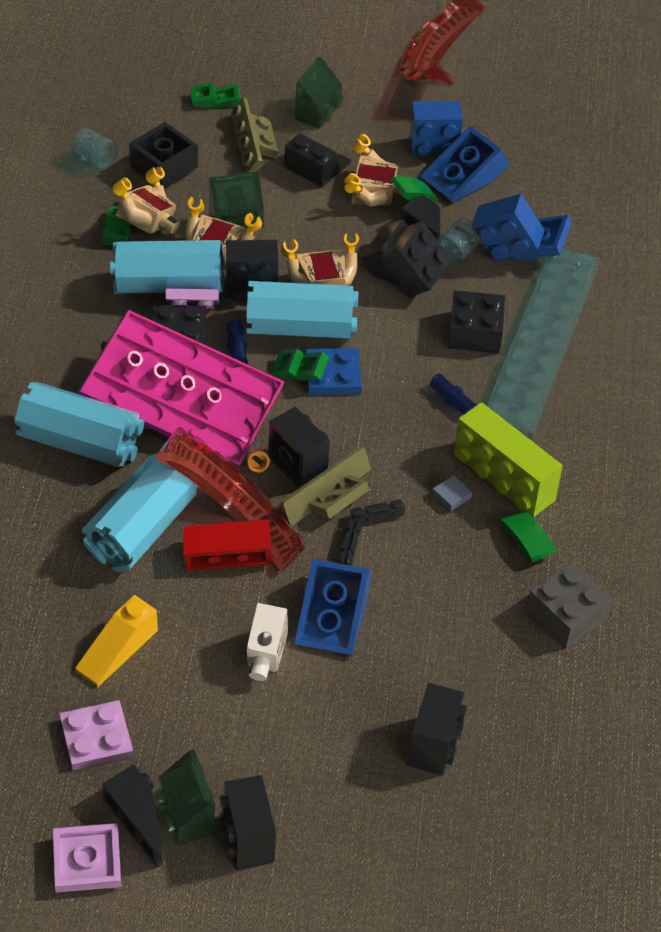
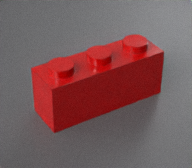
(227, 545)

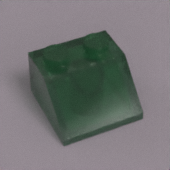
(317, 94)
(235, 197)
(186, 800)

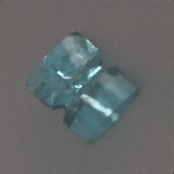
(94, 148)
(459, 240)

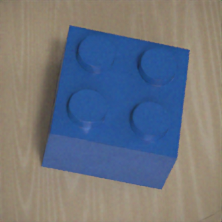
(434, 126)
(508, 227)

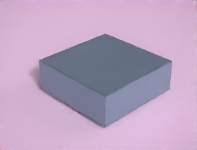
(452, 493)

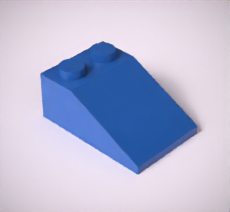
(466, 166)
(333, 607)

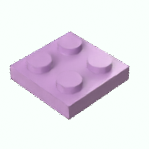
(202, 297)
(96, 735)
(86, 857)

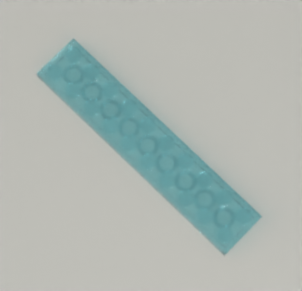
(543, 339)

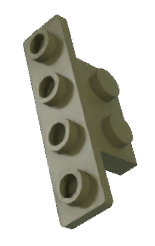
(253, 136)
(330, 490)

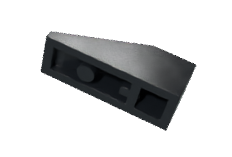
(132, 802)

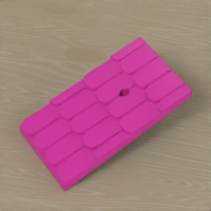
(182, 385)

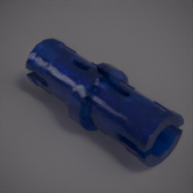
(236, 341)
(452, 394)

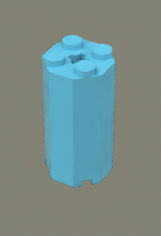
(164, 265)
(301, 309)
(78, 424)
(138, 514)

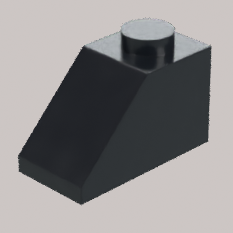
(423, 210)

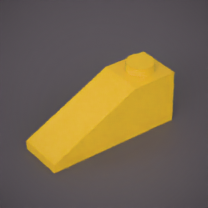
(118, 640)

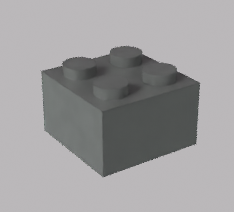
(569, 605)

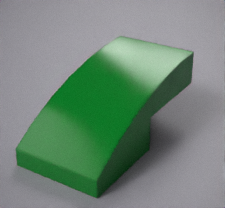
(209, 97)
(412, 188)
(116, 228)
(299, 366)
(529, 536)

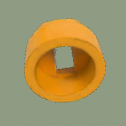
(254, 465)

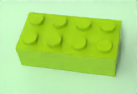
(507, 459)

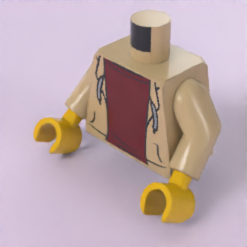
(373, 177)
(147, 205)
(214, 229)
(322, 267)

